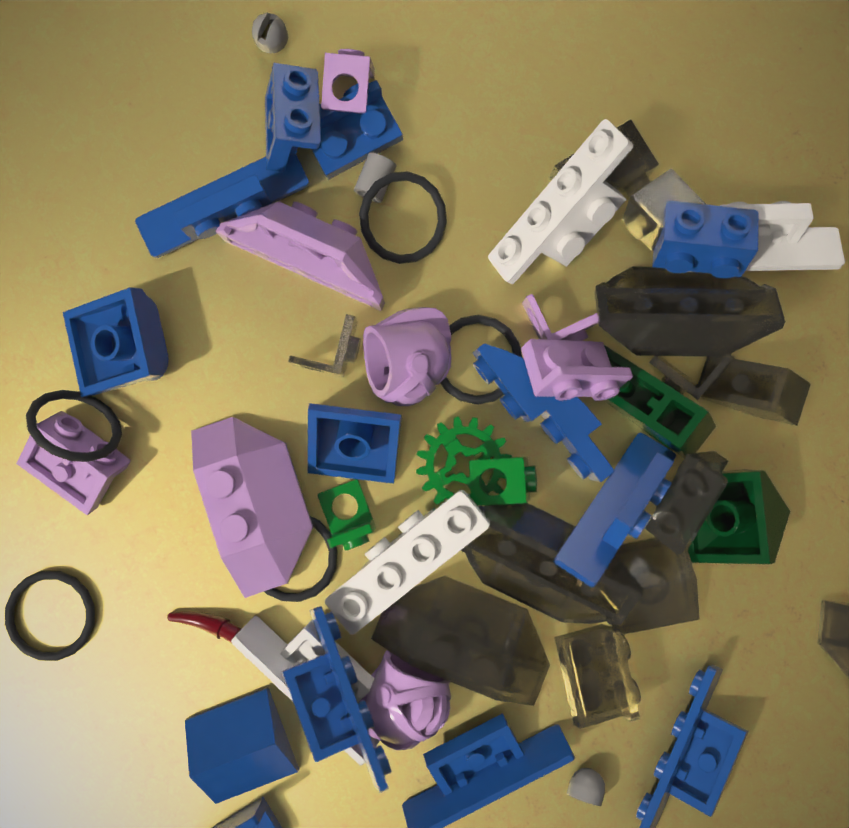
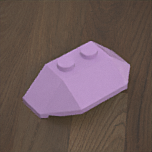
(307, 247)
(251, 502)

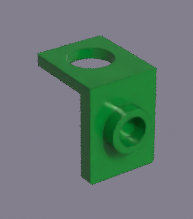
(519, 476)
(350, 531)

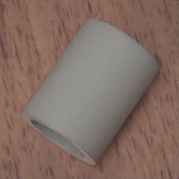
(374, 168)

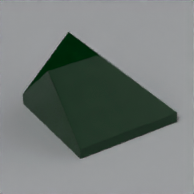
(743, 523)

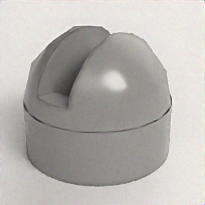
(276, 36)
(587, 786)

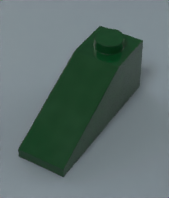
(660, 409)

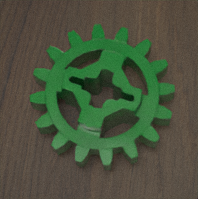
(452, 445)

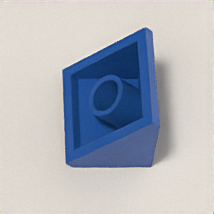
(353, 443)
(238, 747)

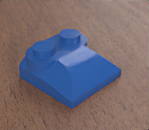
(116, 341)

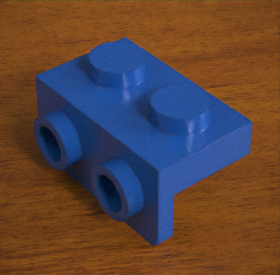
(707, 239)

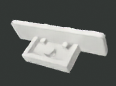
(568, 208)
(789, 243)
(407, 560)
(273, 656)

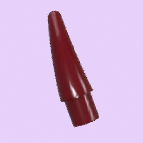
(213, 624)

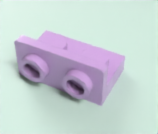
(572, 369)
(75, 481)

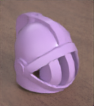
(407, 355)
(406, 703)

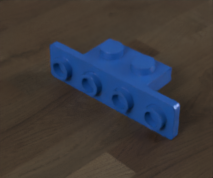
(231, 196)
(617, 509)
(328, 704)
(700, 758)
(482, 769)

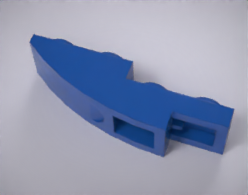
(563, 421)

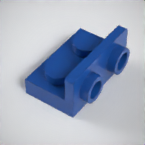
(291, 113)
(352, 136)

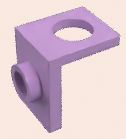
(352, 64)
(574, 332)

